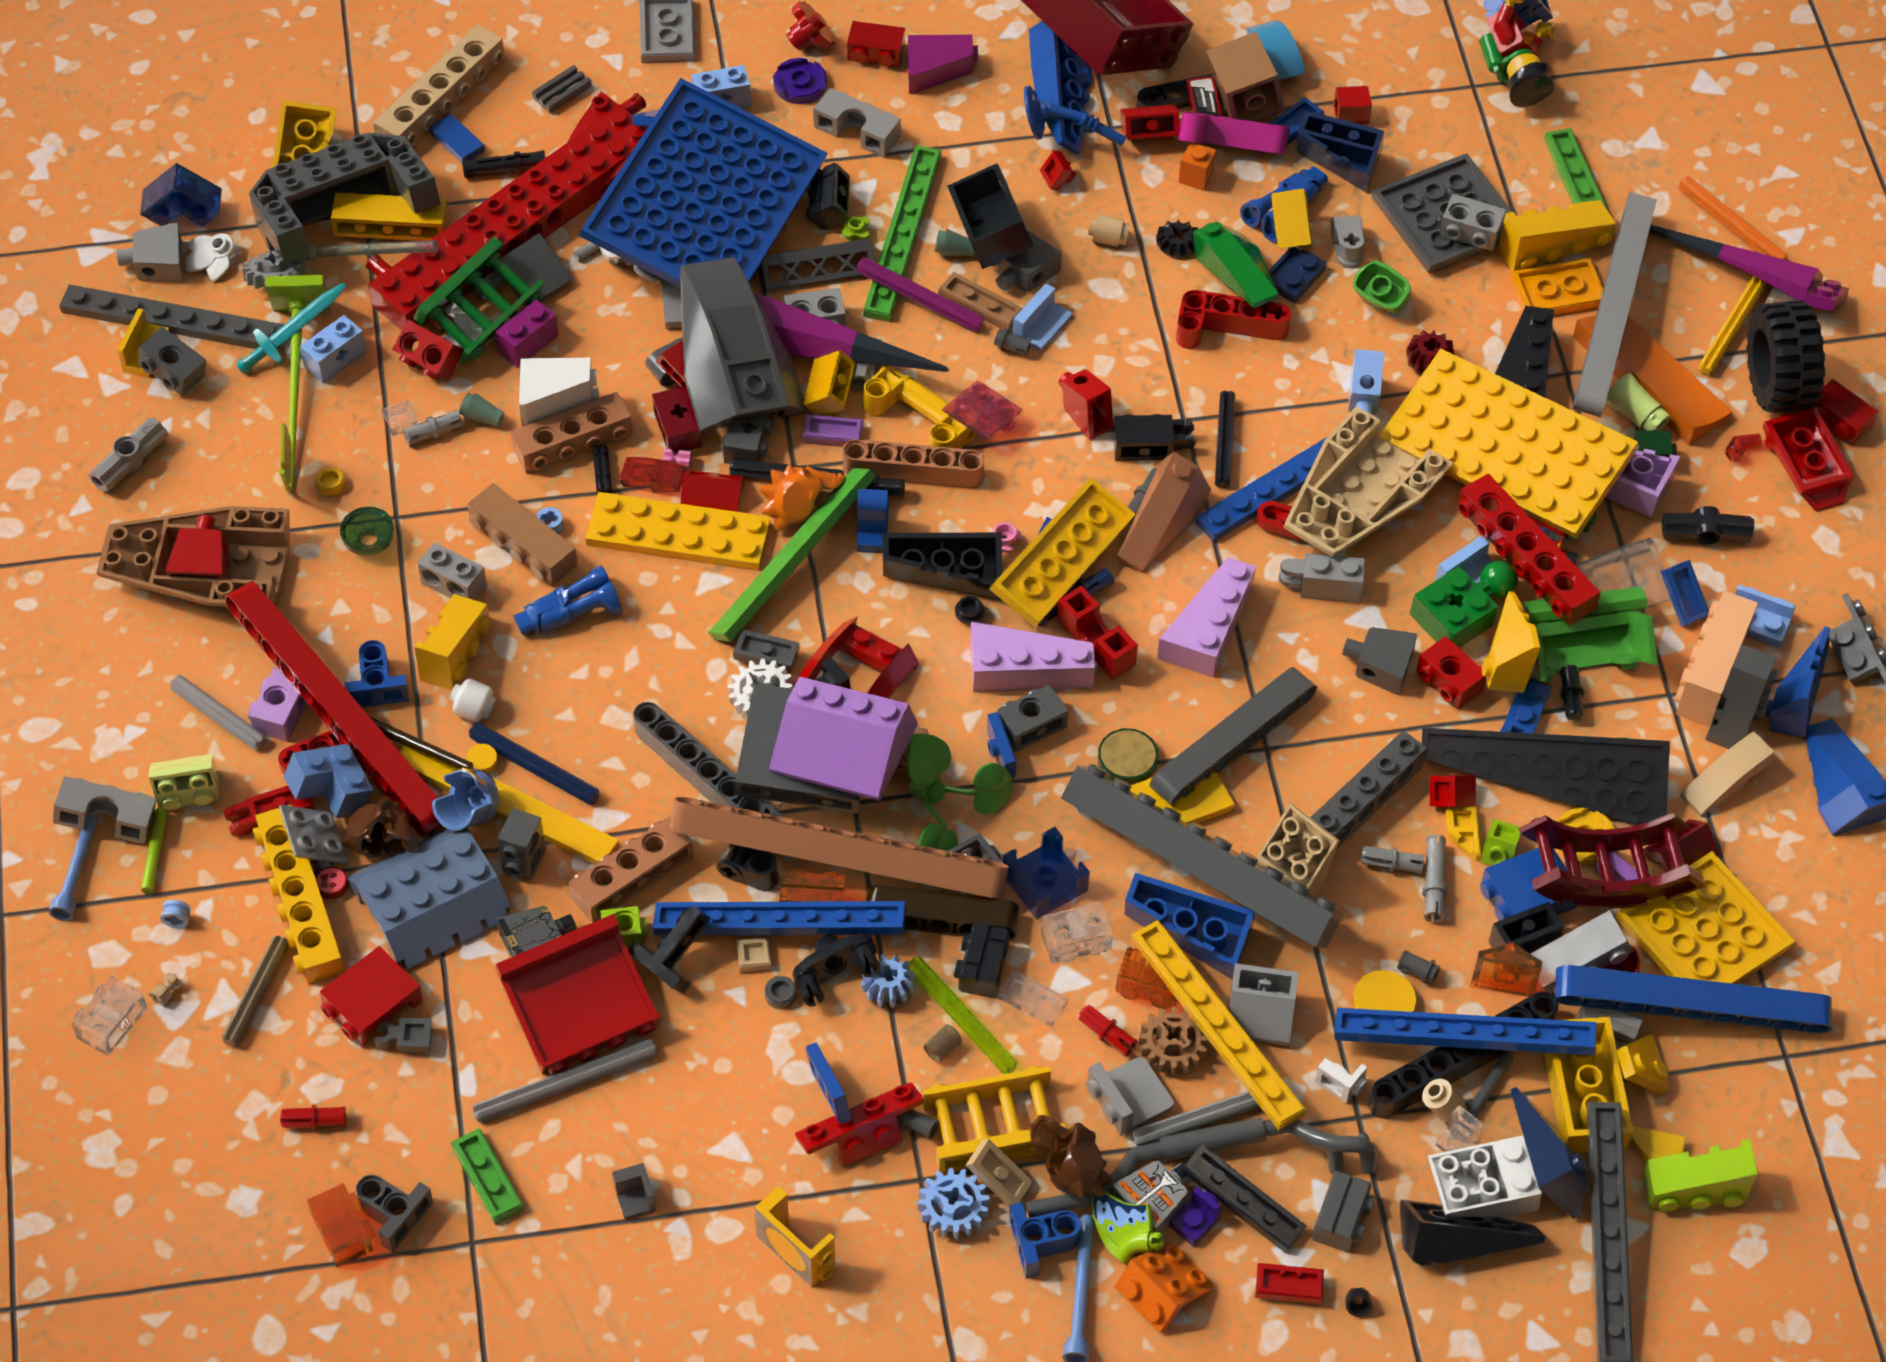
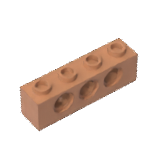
(571, 432)
(626, 883)

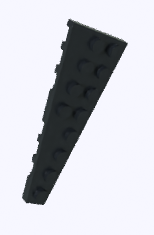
(1597, 773)

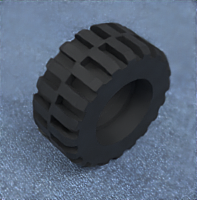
(1785, 356)

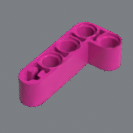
(1233, 132)

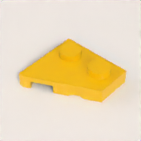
(1643, 1065)

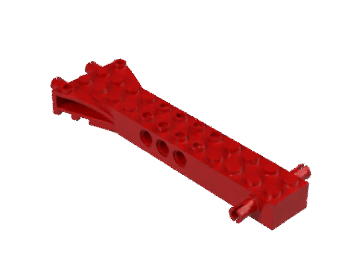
(529, 205)

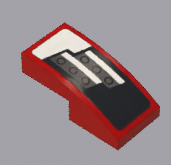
(1203, 96)

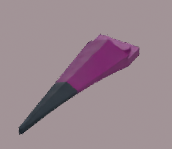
(1794, 279)
(815, 337)

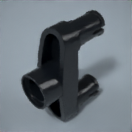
(831, 959)

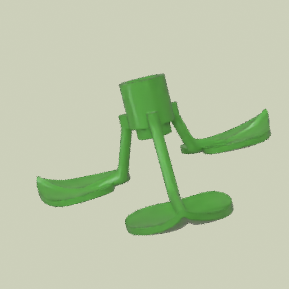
(930, 757)

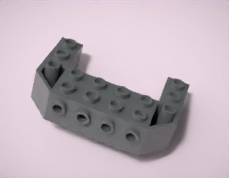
(305, 188)

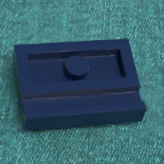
(1296, 273)

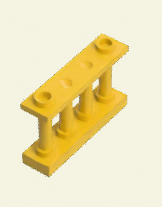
(1015, 1142)

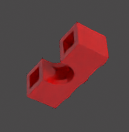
(1082, 620)

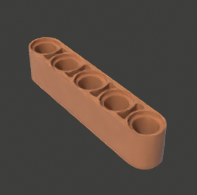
(916, 462)

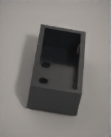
(990, 216)

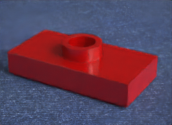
(1289, 1283)

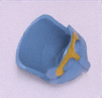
(460, 807)

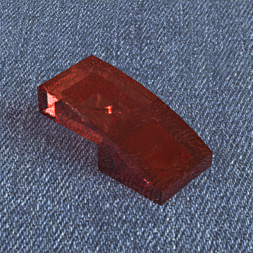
(658, 474)

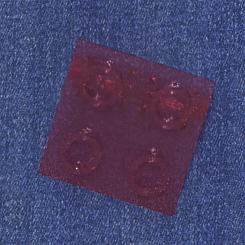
(983, 410)

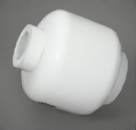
(472, 700)

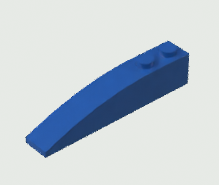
(1059, 79)

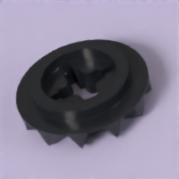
(1175, 246)

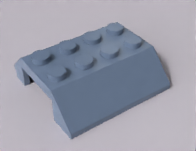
(431, 895)

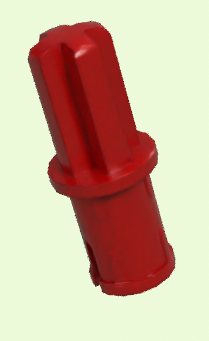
(1107, 1029)
(313, 1117)

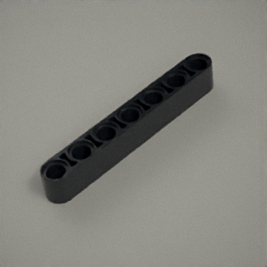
(1449, 1059)

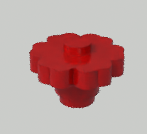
(809, 28)

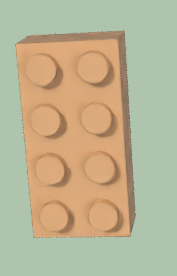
(1713, 657)

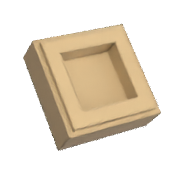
(754, 955)

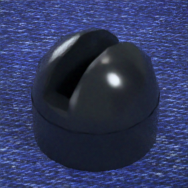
(1362, 1309)

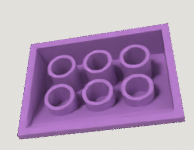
(841, 738)

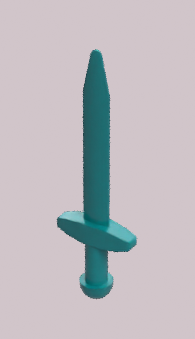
(270, 344)

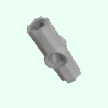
(128, 454)

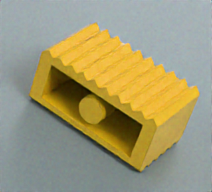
(829, 383)

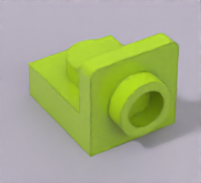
(1500, 842)

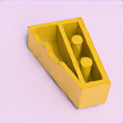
(452, 643)

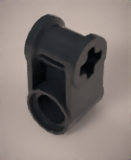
(744, 864)

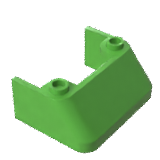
(1593, 641)

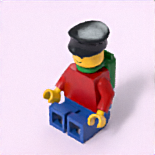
(1513, 48)

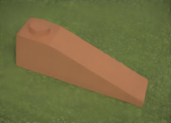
(1166, 510)

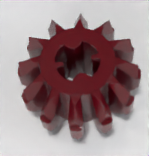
(1425, 347)

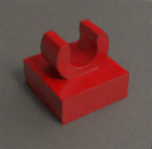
(1057, 170)

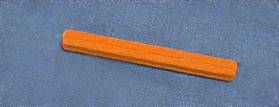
(1729, 218)

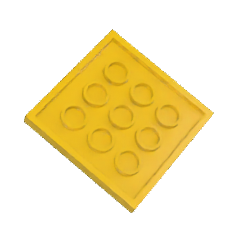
(1708, 933)

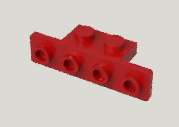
(869, 1131)

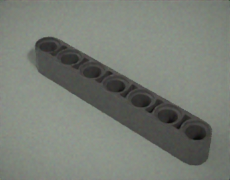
(1233, 735)
(694, 769)

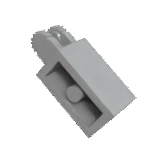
(1324, 577)

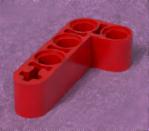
(1229, 315)

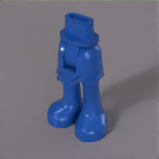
(1257, 210)
(557, 607)

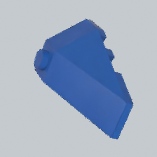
(1846, 782)

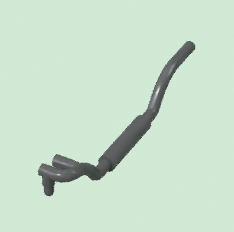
(1217, 1139)

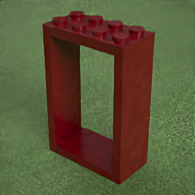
(1117, 33)

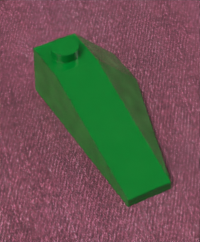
(1235, 262)

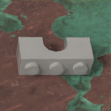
(839, 111)
(82, 799)

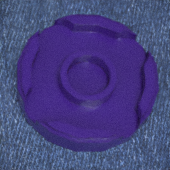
(799, 81)

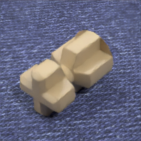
(162, 993)

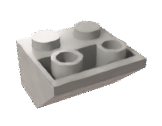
(1264, 1002)

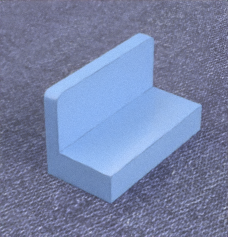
(1041, 318)
(1470, 558)

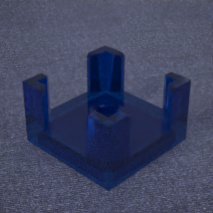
(1046, 875)

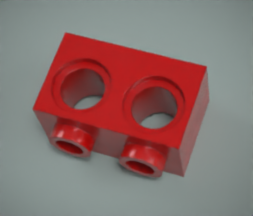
(429, 347)

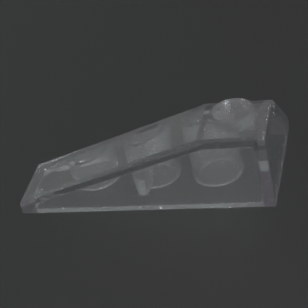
(1629, 567)

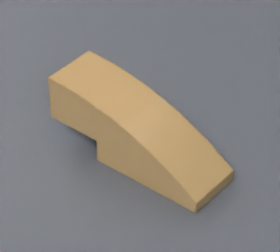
(1728, 774)

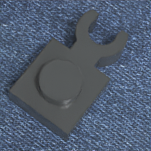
(410, 1036)

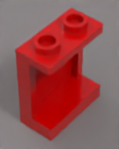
(369, 995)

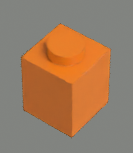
(1197, 166)

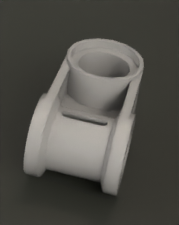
(1347, 239)

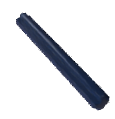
(534, 763)

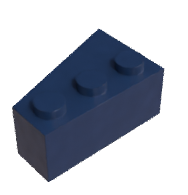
(1341, 147)

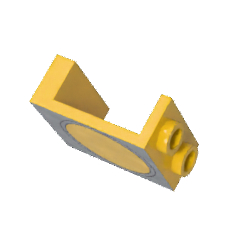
(770, 1222)

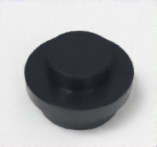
(969, 610)

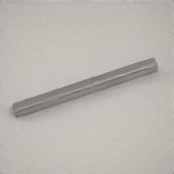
(564, 1080)

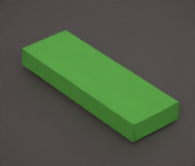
(487, 1176)

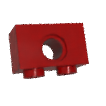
(1466, 675)

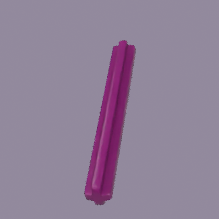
(920, 294)

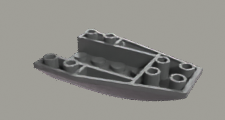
(731, 349)

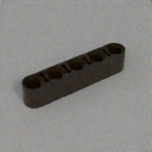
(948, 911)

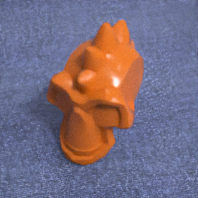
(794, 494)

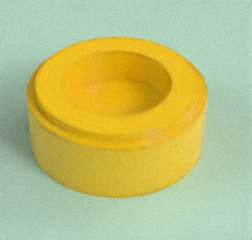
(330, 481)
(483, 757)

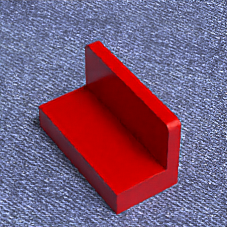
(712, 490)

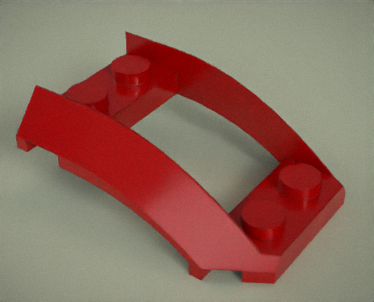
(870, 649)

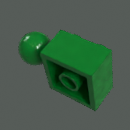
(1460, 606)

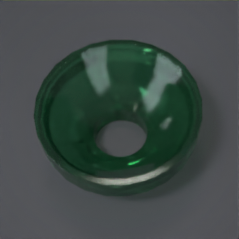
(366, 522)

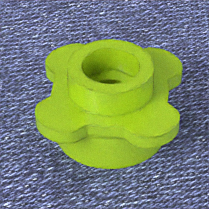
(856, 228)

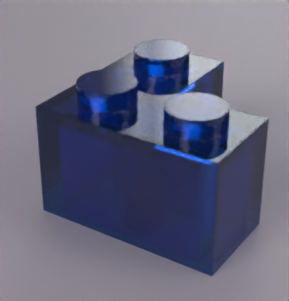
(180, 193)

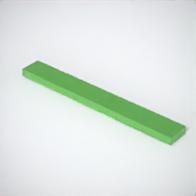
(904, 229)
(791, 555)

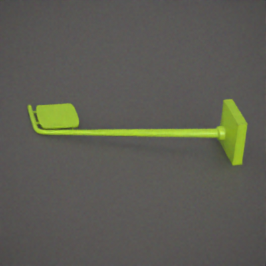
(292, 295)

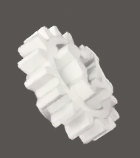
(755, 674)

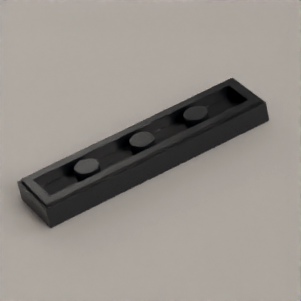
(1243, 1198)

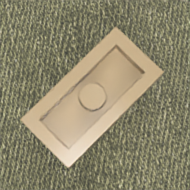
(999, 1172)

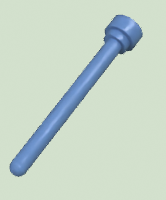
(63, 905)
(1076, 1347)

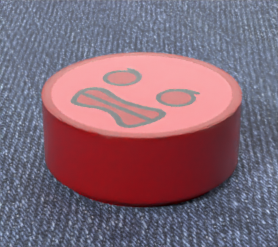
(332, 882)

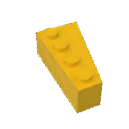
(1554, 234)

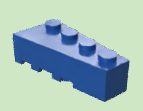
(1198, 923)

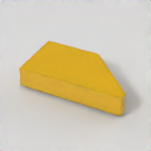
(1463, 829)
(1656, 1143)

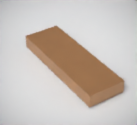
(980, 300)

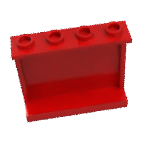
(577, 995)

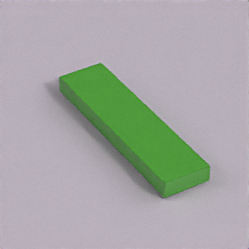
(1572, 166)
(1609, 602)

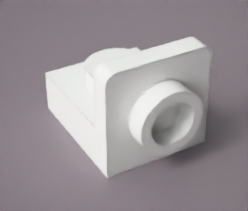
(1339, 1082)

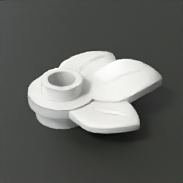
(207, 256)

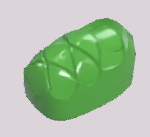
(1382, 287)

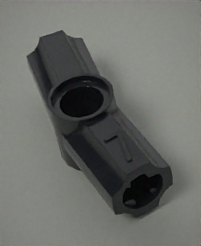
(1707, 526)

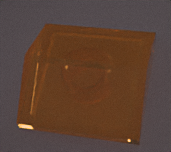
(1506, 970)

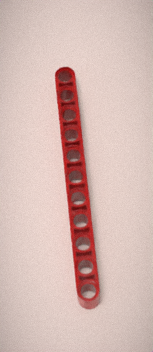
(334, 705)

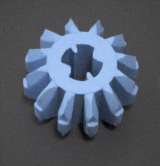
(898, 988)

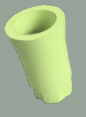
(1637, 404)

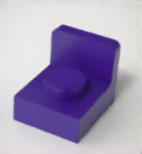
(1197, 1216)

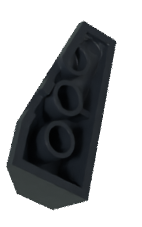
(1439, 1238)

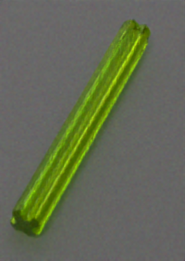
(962, 1016)

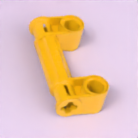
(891, 385)

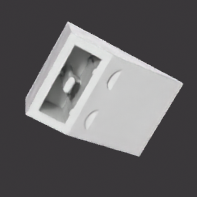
(1486, 1180)

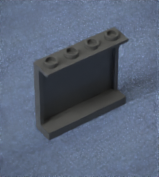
(758, 744)

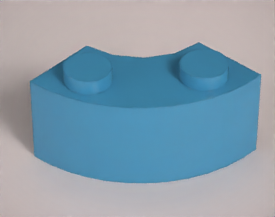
(1280, 48)

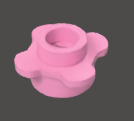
(1011, 534)

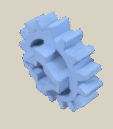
(952, 1189)

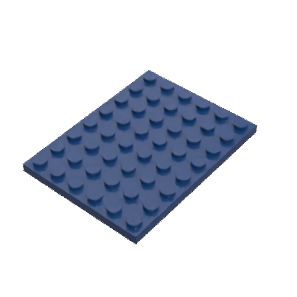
(703, 187)

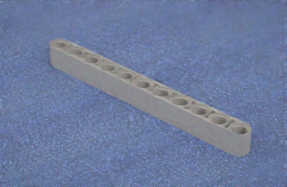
(1614, 305)

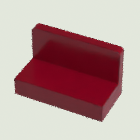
(1693, 845)

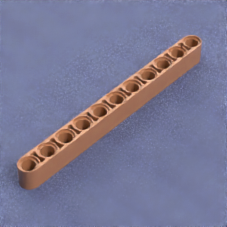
(839, 847)

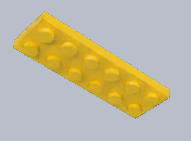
(678, 531)
(1062, 552)

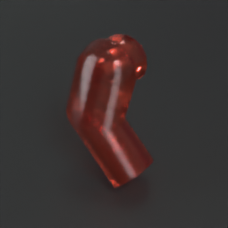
(1739, 444)

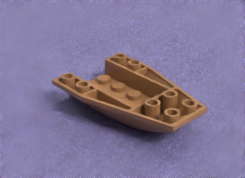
(257, 552)

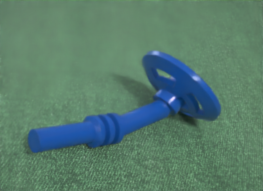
(1039, 111)

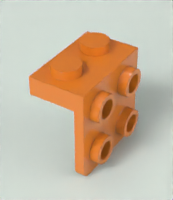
(1161, 1284)

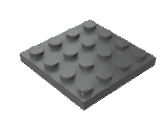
(1419, 203)

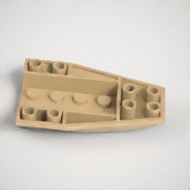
(1359, 485)

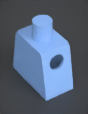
(1366, 380)

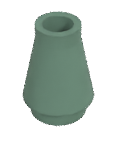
(953, 244)
(480, 410)

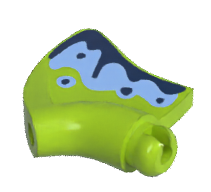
(1125, 1227)

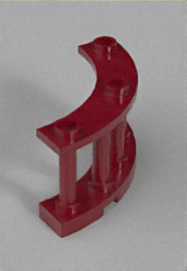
(1609, 893)

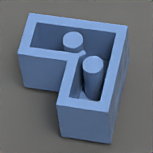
(329, 773)

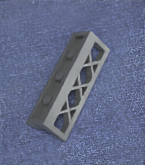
(809, 254)

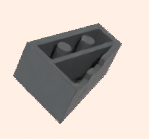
(1743, 696)

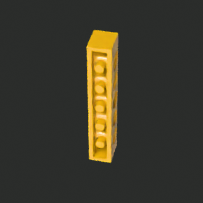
(315, 962)

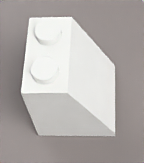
(554, 386)

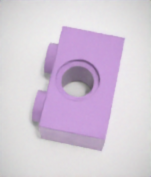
(280, 719)

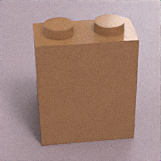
(1246, 79)

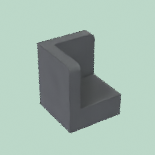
(634, 1191)

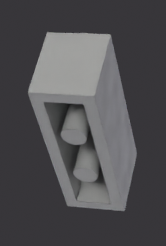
(1590, 945)

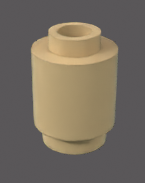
(1109, 230)
(1442, 1098)

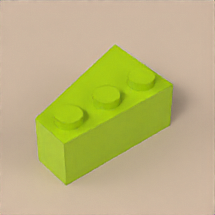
(1700, 1180)

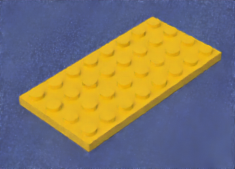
(1535, 449)

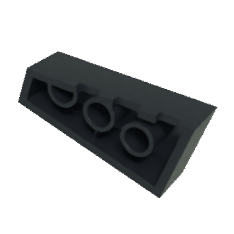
(1528, 350)

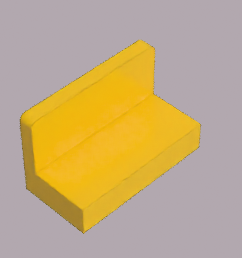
(1292, 219)
(134, 337)

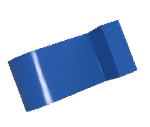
(871, 519)
(377, 671)
(1046, 1228)

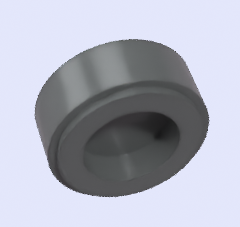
(780, 992)

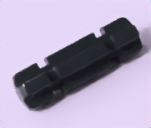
(602, 468)

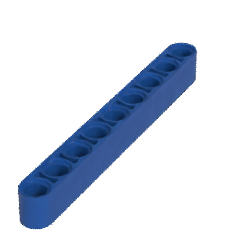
(1693, 999)

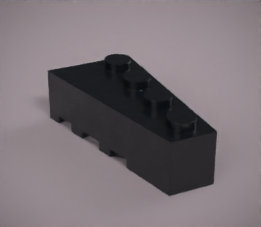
(945, 560)

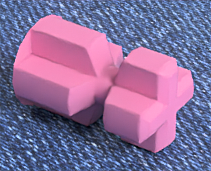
(683, 457)

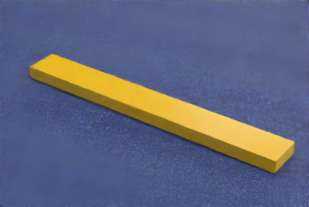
(557, 826)
(1218, 1025)

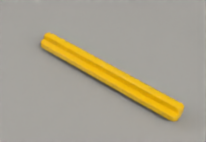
(1732, 325)

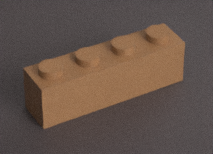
(522, 534)

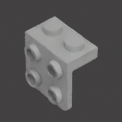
(1128, 1094)

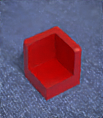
(1353, 104)
(1452, 790)

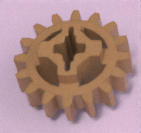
(1173, 1043)

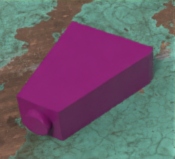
(939, 59)

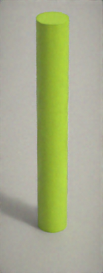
(154, 850)

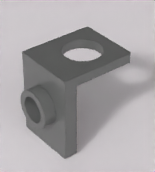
(978, 847)

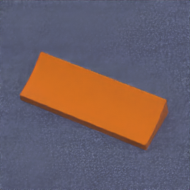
(1687, 401)

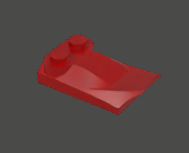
(1810, 457)

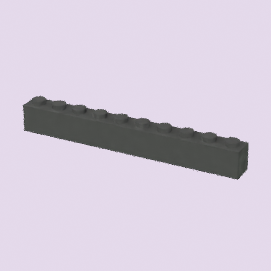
(1203, 856)

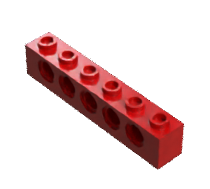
(1528, 549)

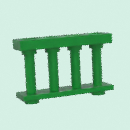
(470, 273)

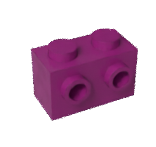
(526, 333)

